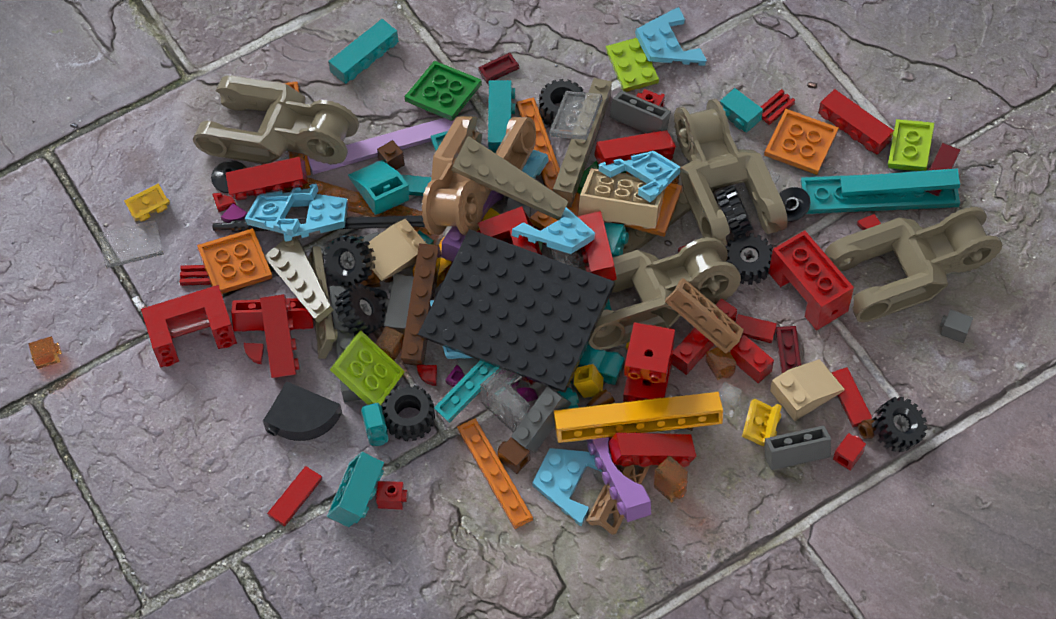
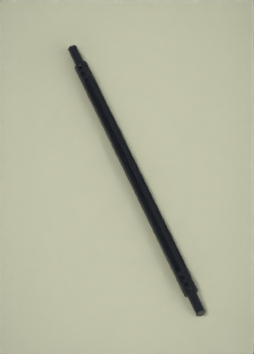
(351, 223)

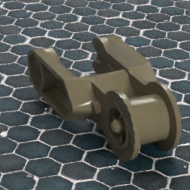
(287, 126)
(718, 164)
(924, 254)
(698, 262)

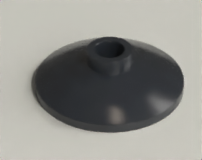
(218, 175)
(795, 197)

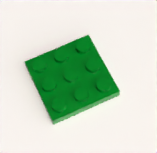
(443, 90)

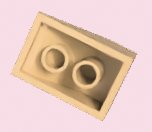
(395, 249)
(805, 388)

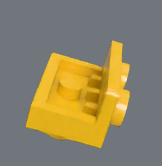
(147, 202)
(761, 421)

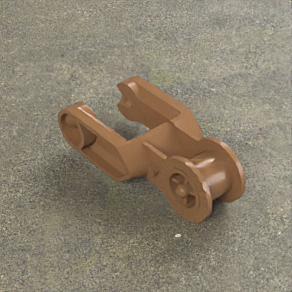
(457, 199)

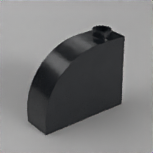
(301, 414)

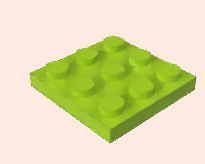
(367, 370)

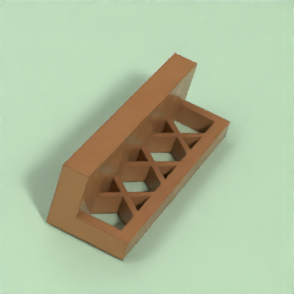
(704, 317)
(606, 505)

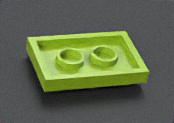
(631, 65)
(911, 145)

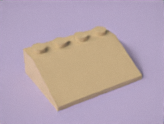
(619, 200)

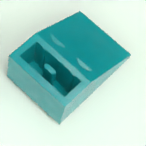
(380, 186)

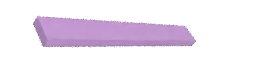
(403, 138)

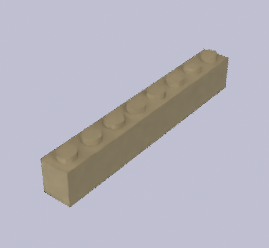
(580, 150)

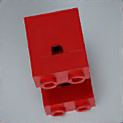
(502, 225)
(814, 277)
(185, 316)
(648, 362)

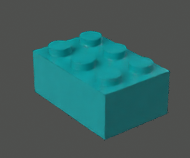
(356, 489)

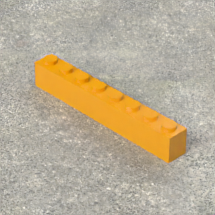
(638, 417)

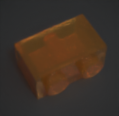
(671, 479)

